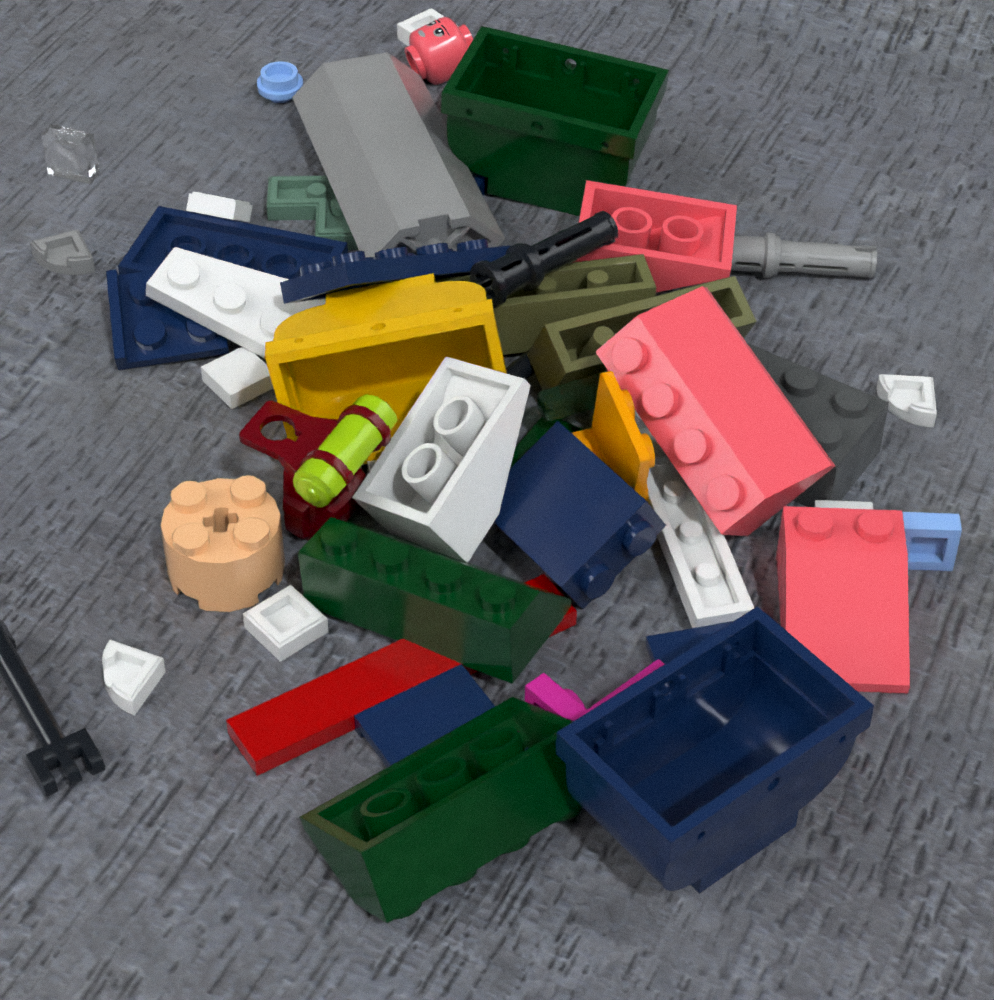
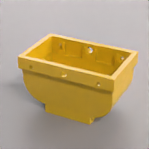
(380, 344)

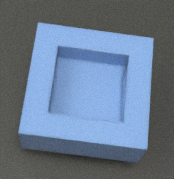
(932, 540)

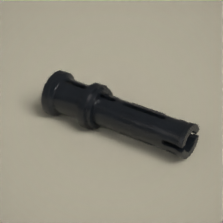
(527, 265)

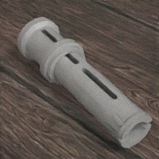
(774, 255)

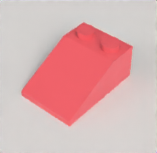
(680, 236)
(848, 592)

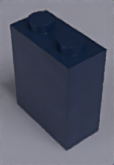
(575, 515)

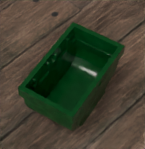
(548, 123)

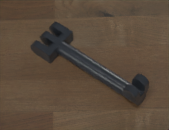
(55, 748)

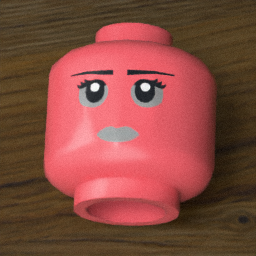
(437, 49)

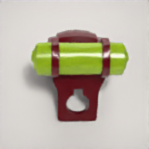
(324, 461)

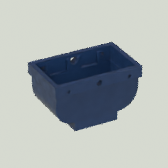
(713, 751)

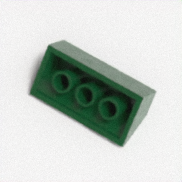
(428, 598)
(445, 809)

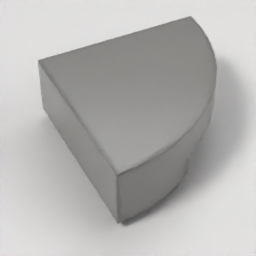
(63, 253)

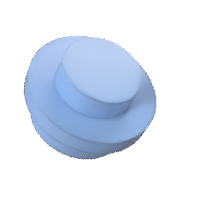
(279, 82)

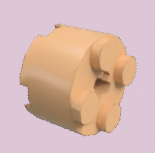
(223, 542)

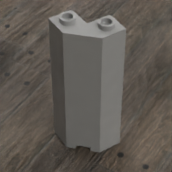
(391, 157)

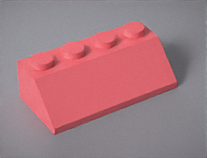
(715, 411)

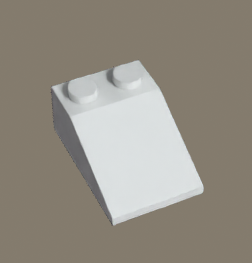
(449, 460)

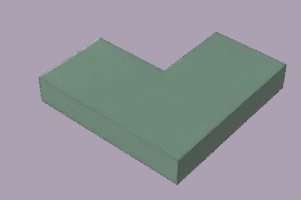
(308, 200)

